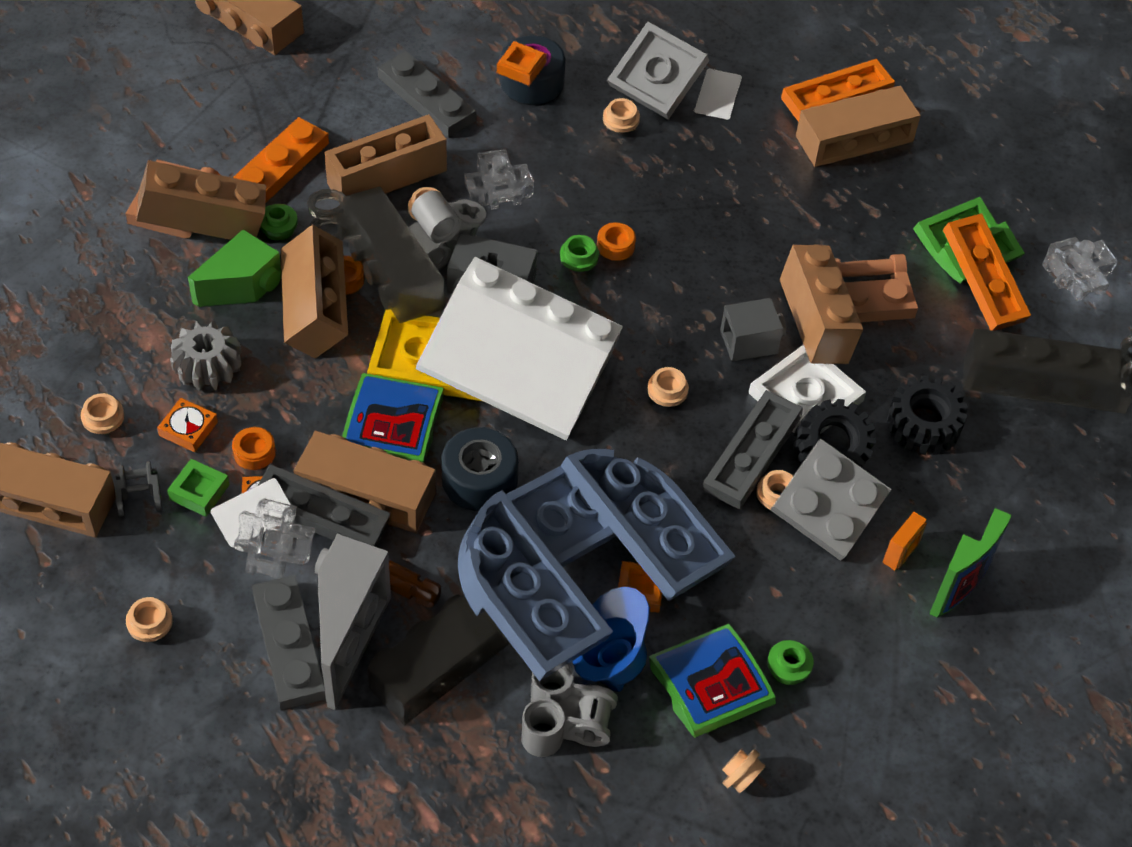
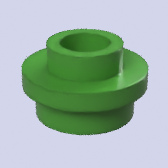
(279, 222)
(579, 253)
(786, 672)

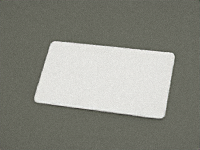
(718, 94)
(228, 513)

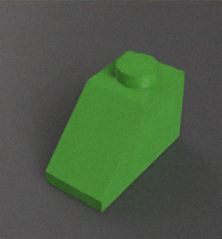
(236, 273)

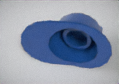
(624, 652)

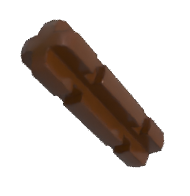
(409, 584)

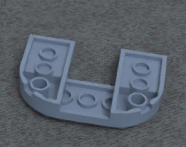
(524, 539)

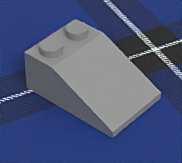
(351, 603)

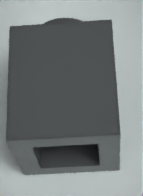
(752, 329)

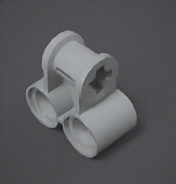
(442, 223)
(567, 712)

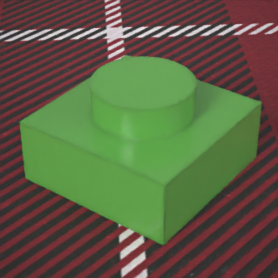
(198, 487)

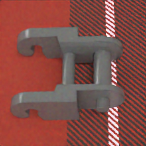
(122, 489)

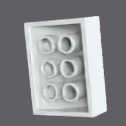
(519, 348)

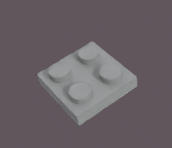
(658, 70)
(830, 499)

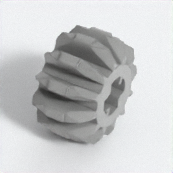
(205, 355)

